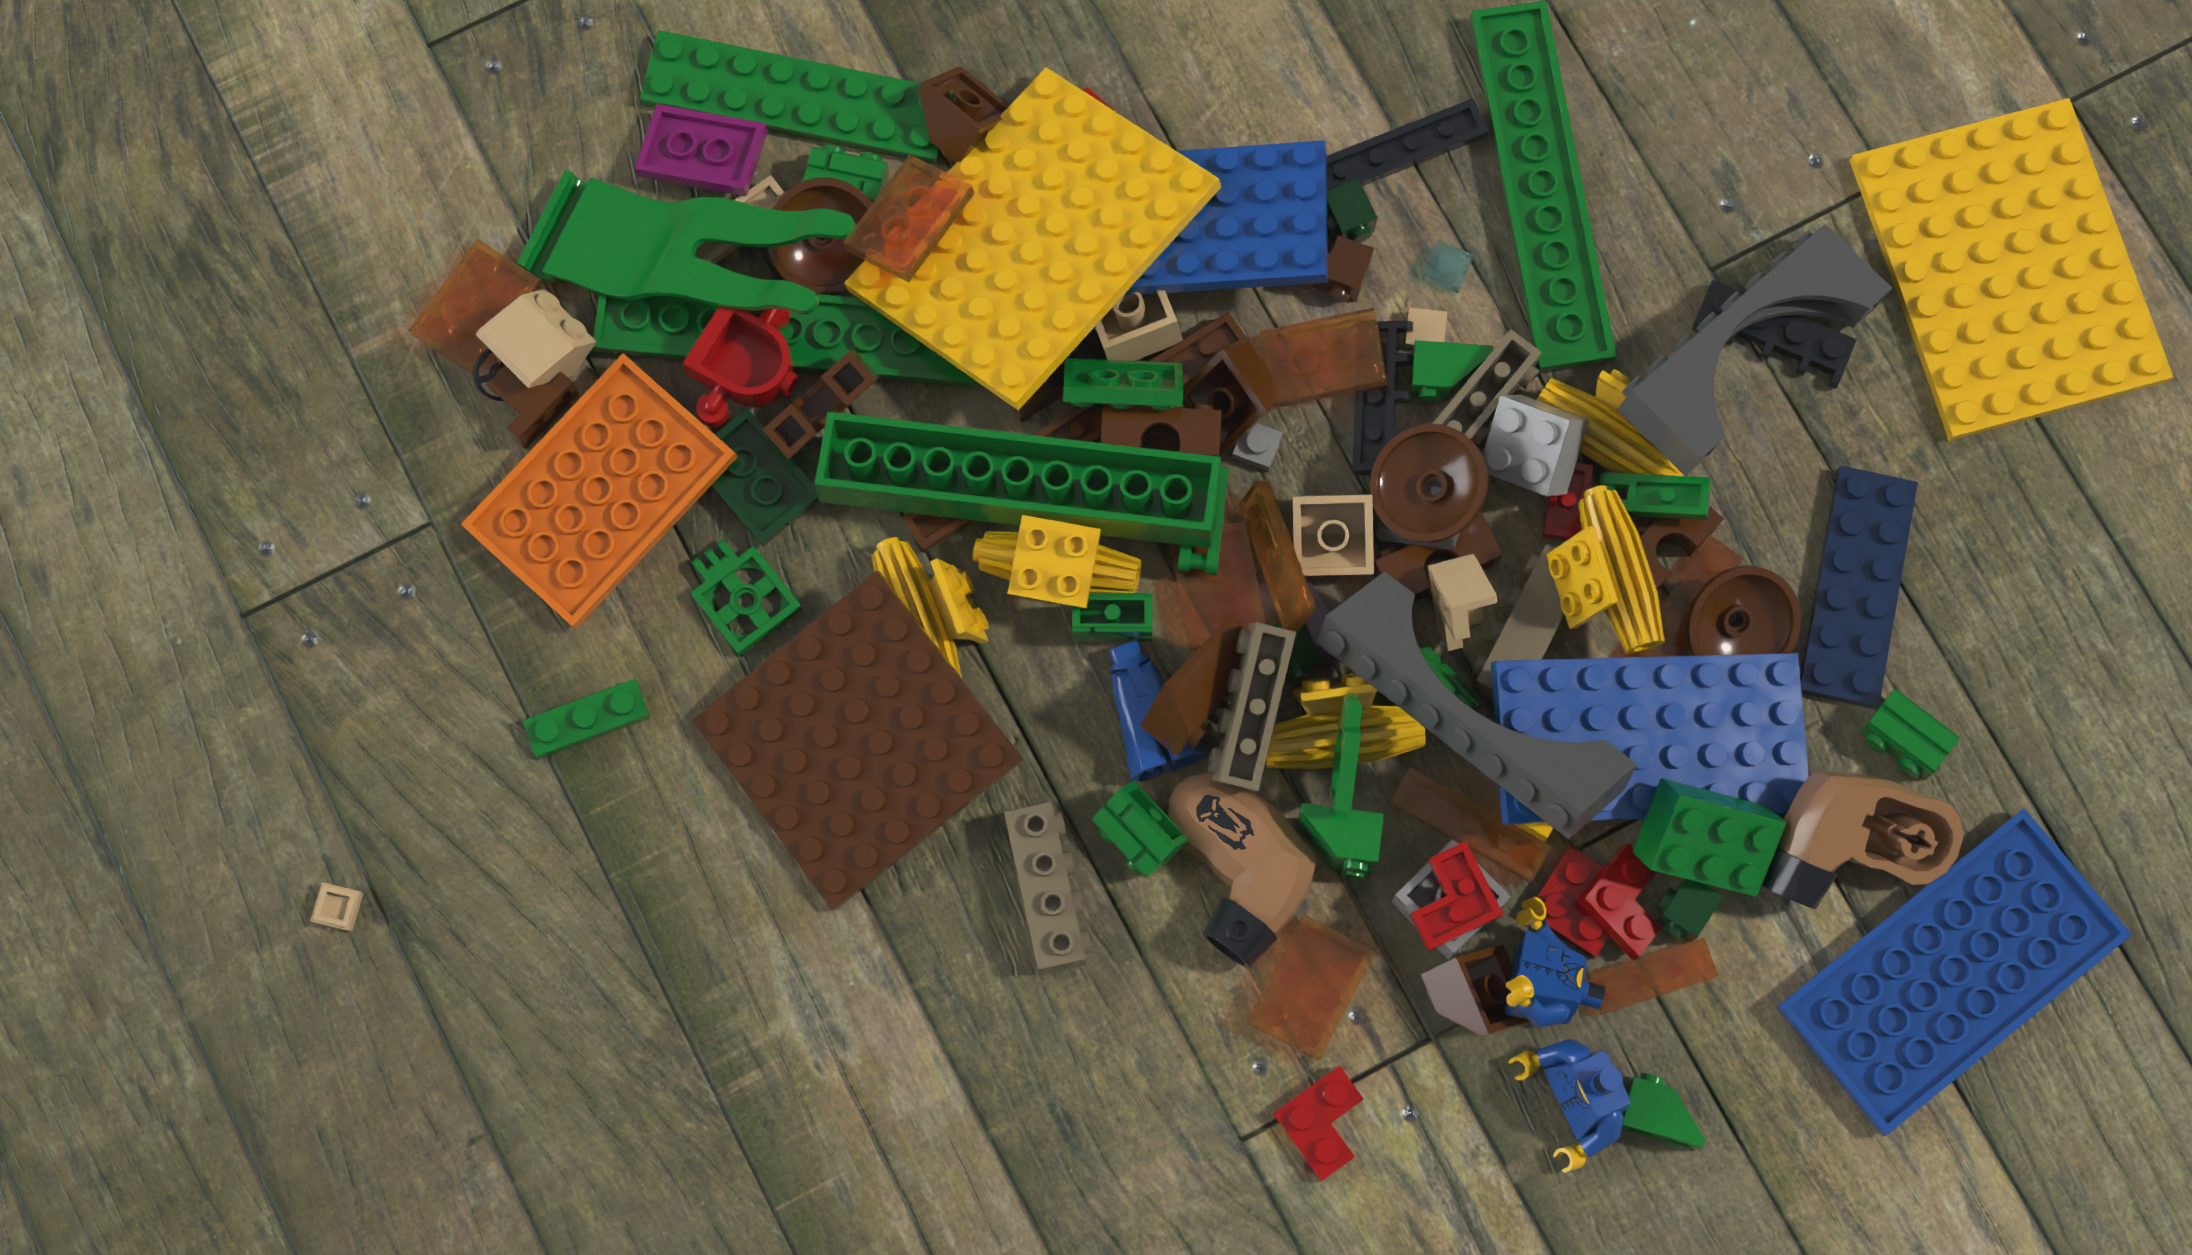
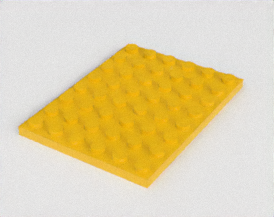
(1049, 242)
(2010, 269)

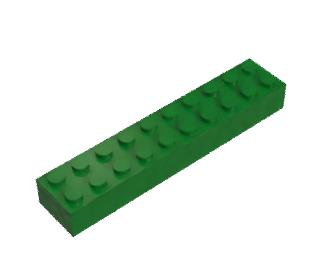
(1013, 474)

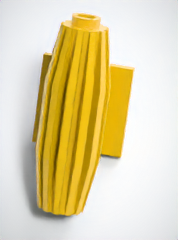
(1609, 435)
(1056, 562)
(1608, 573)
(939, 603)
(1311, 738)

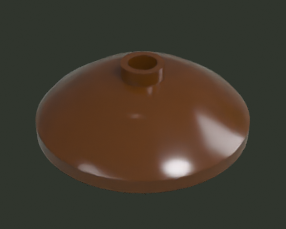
(819, 262)
(1408, 470)
(1765, 611)

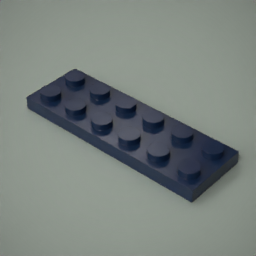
(1858, 587)

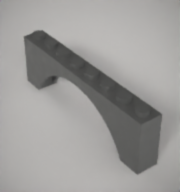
(1677, 399)
(1553, 779)

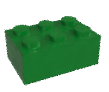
(1708, 837)

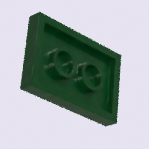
(762, 483)

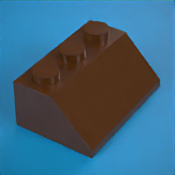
(1195, 692)

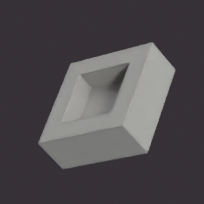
(1258, 447)

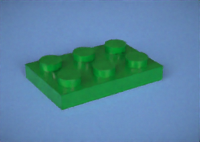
(1123, 383)

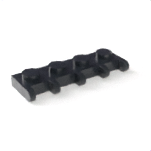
(1787, 335)
(1377, 406)

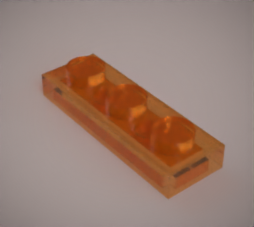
(1655, 975)

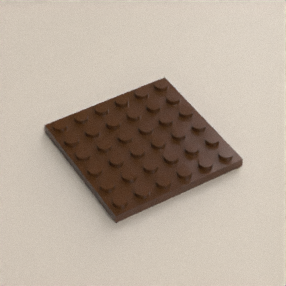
(857, 740)

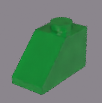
(1443, 368)
(1660, 1113)

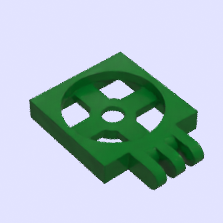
(724, 571)
(1346, 754)

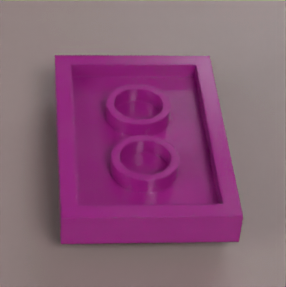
(701, 150)

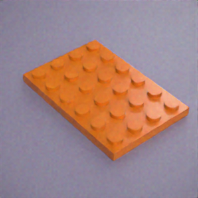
(599, 491)

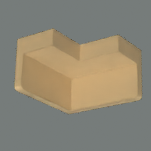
(1458, 597)

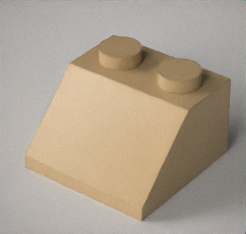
(537, 338)
(1334, 534)

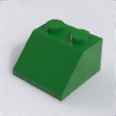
(1342, 839)

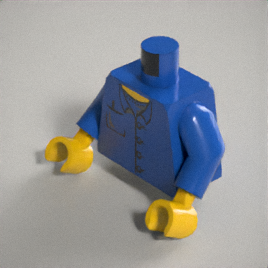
(1547, 974)
(1587, 1092)

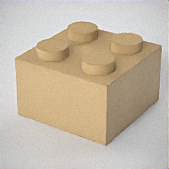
(1138, 327)

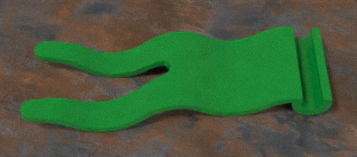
(648, 247)

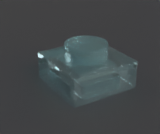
(1448, 266)

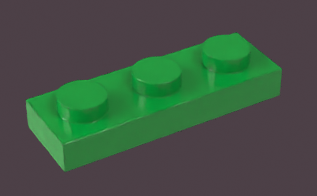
(586, 719)

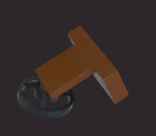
(536, 405)

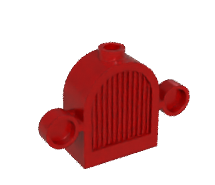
(741, 361)

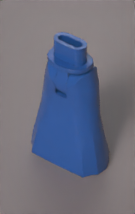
(1134, 689)

